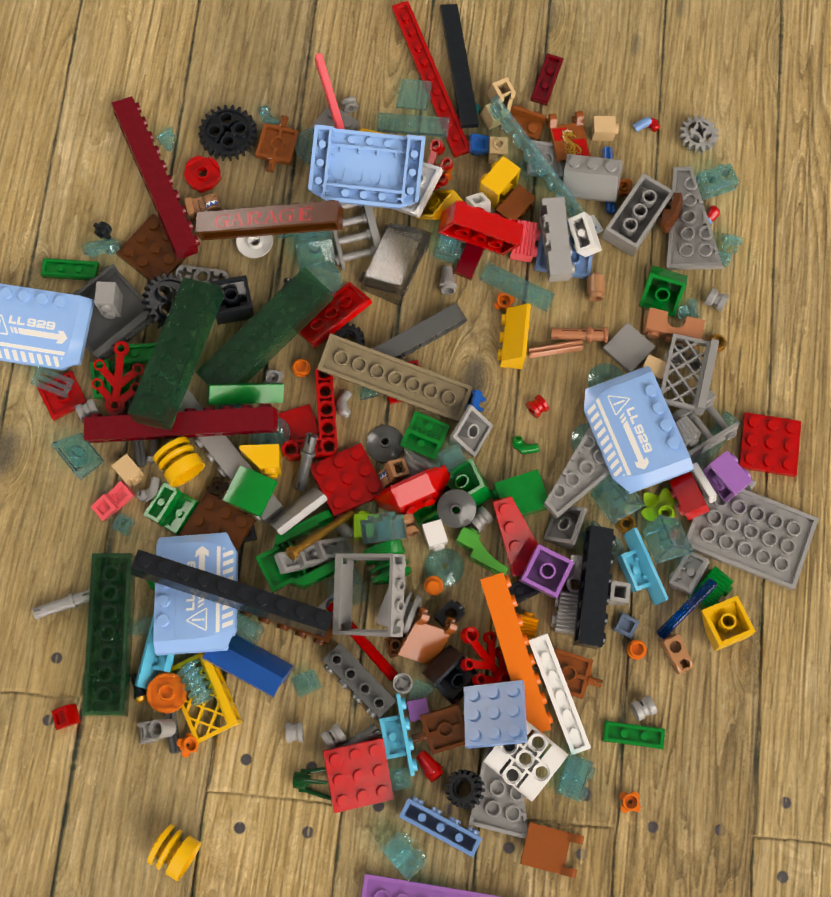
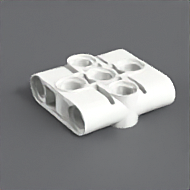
(533, 783)

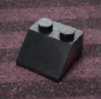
(236, 301)
(448, 676)

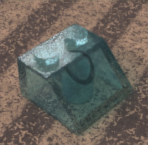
(314, 248)

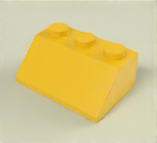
(514, 336)

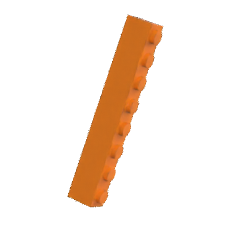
(514, 648)

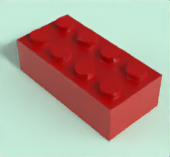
(480, 228)

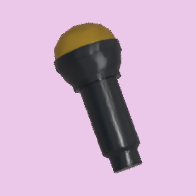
(139, 694)

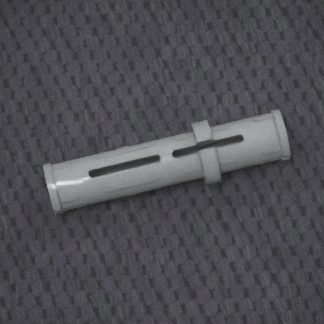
(71, 601)

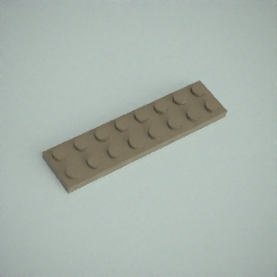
(394, 378)

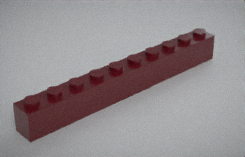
(155, 178)
(186, 424)

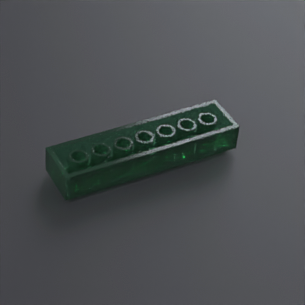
(267, 331)
(176, 354)
(109, 636)

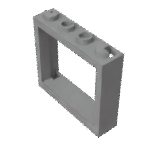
(344, 590)

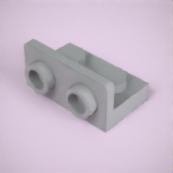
(688, 572)

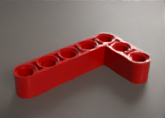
(323, 420)

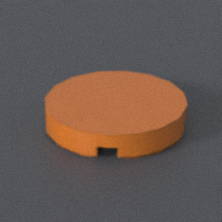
(166, 693)

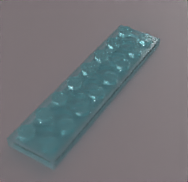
(533, 155)

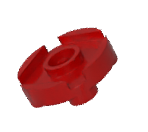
(206, 182)

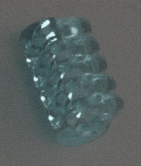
(195, 683)

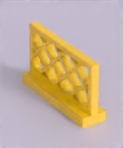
(223, 697)

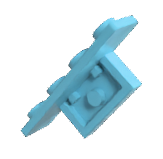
(640, 569)
(151, 662)
(395, 736)

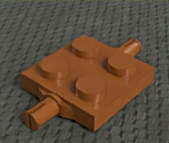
(277, 144)
(576, 672)

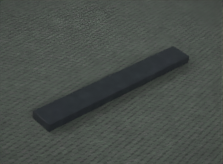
(459, 66)

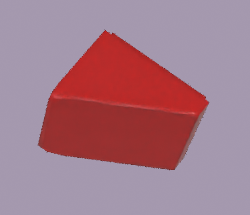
(65, 716)

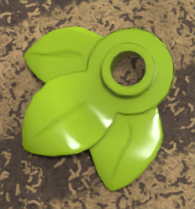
(657, 504)

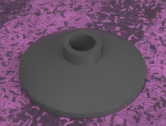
(381, 452)
(460, 499)

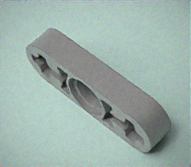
(198, 270)

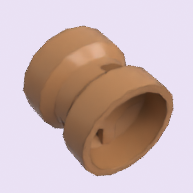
(410, 527)

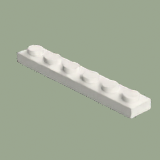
(559, 693)

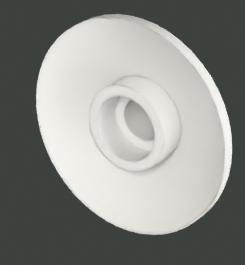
(246, 246)

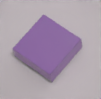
(416, 708)

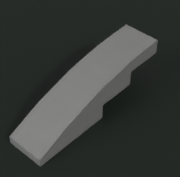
(316, 554)

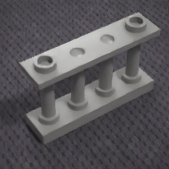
(370, 234)
(727, 432)

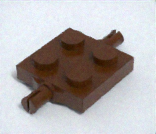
(442, 729)

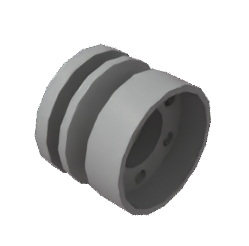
(409, 611)

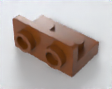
(530, 121)

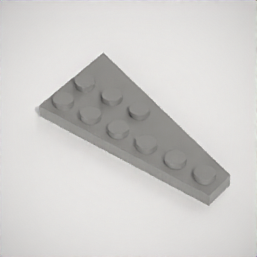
(691, 238)
(579, 477)
(502, 804)

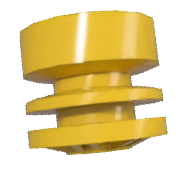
(178, 461)
(173, 852)

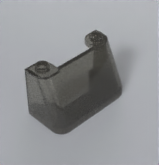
(395, 262)

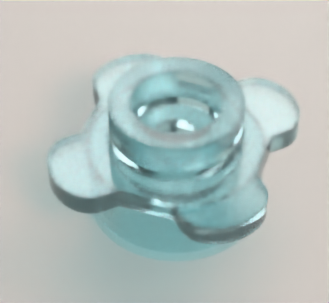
(121, 518)

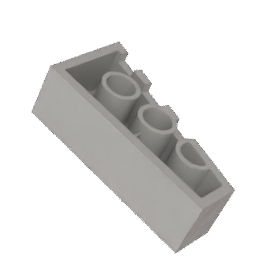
(556, 239)

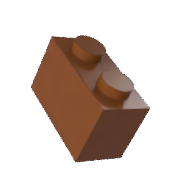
(516, 204)

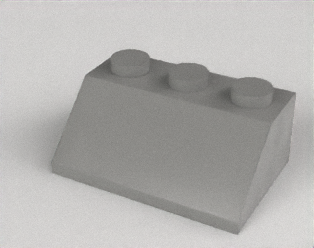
(593, 177)

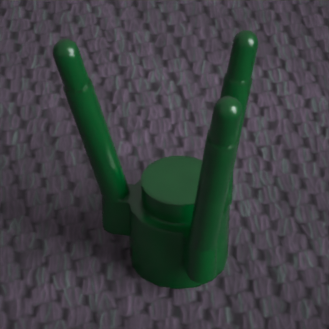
(302, 780)

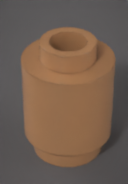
(595, 286)

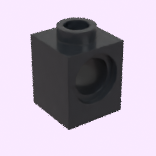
(440, 616)

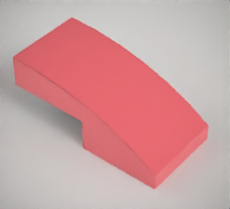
(113, 501)

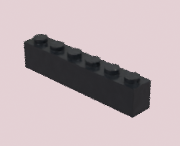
(593, 587)

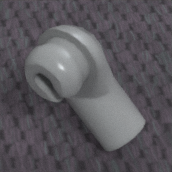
(341, 404)
(151, 492)
(344, 530)

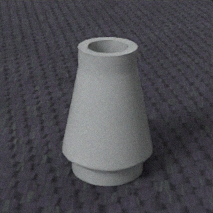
(447, 281)

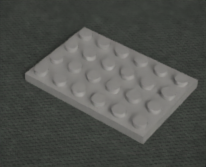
(755, 536)

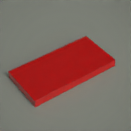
(345, 306)

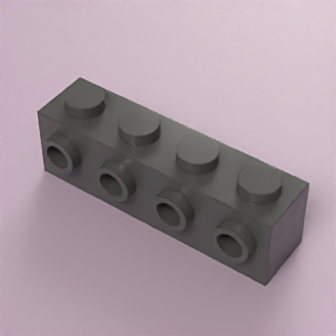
(359, 680)

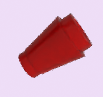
(430, 767)

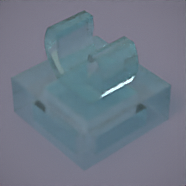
(733, 240)
(690, 309)
(400, 778)

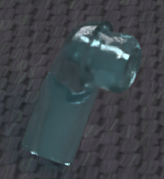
(266, 116)

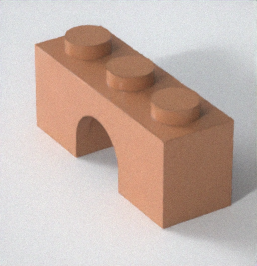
(658, 327)

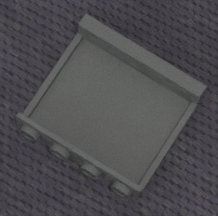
(105, 332)

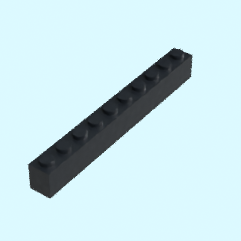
(231, 593)

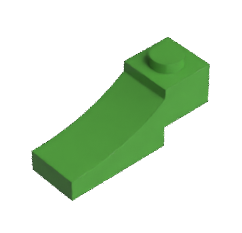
(470, 541)

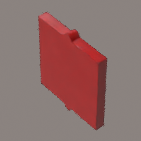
(300, 422)

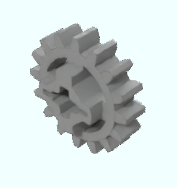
(700, 131)

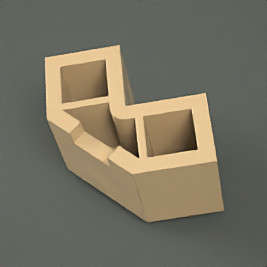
(506, 93)

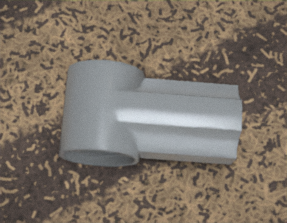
(574, 574)

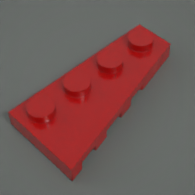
(515, 534)

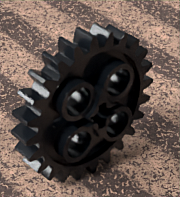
(227, 132)
(156, 301)

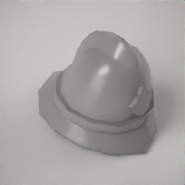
(416, 463)

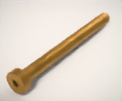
(293, 552)

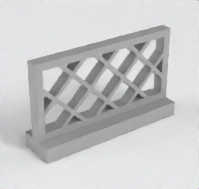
(705, 371)

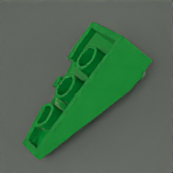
(463, 477)

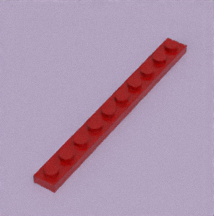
(428, 72)

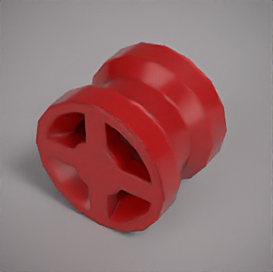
(537, 406)

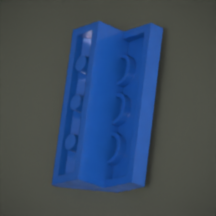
(251, 665)

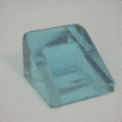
(306, 683)

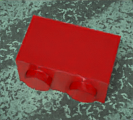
(689, 496)

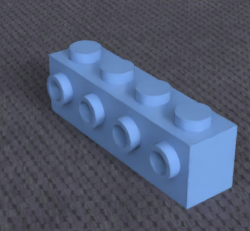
(440, 827)

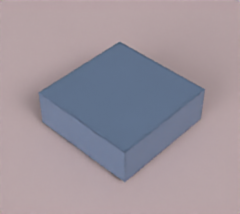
(626, 625)

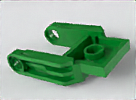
(300, 578)

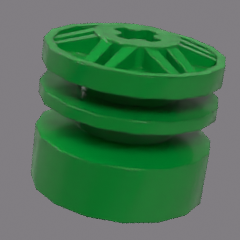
(382, 568)

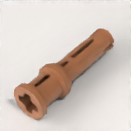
(589, 334)

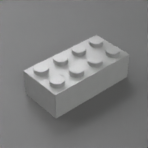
(638, 214)

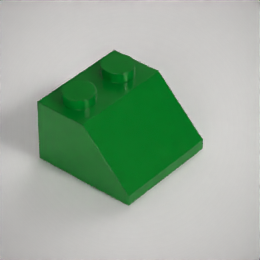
(663, 290)

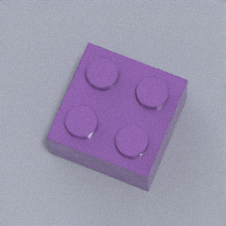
(727, 476)
(546, 571)

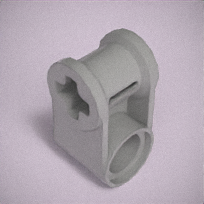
(155, 730)

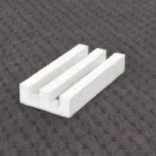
(703, 483)

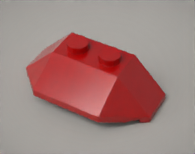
(415, 491)

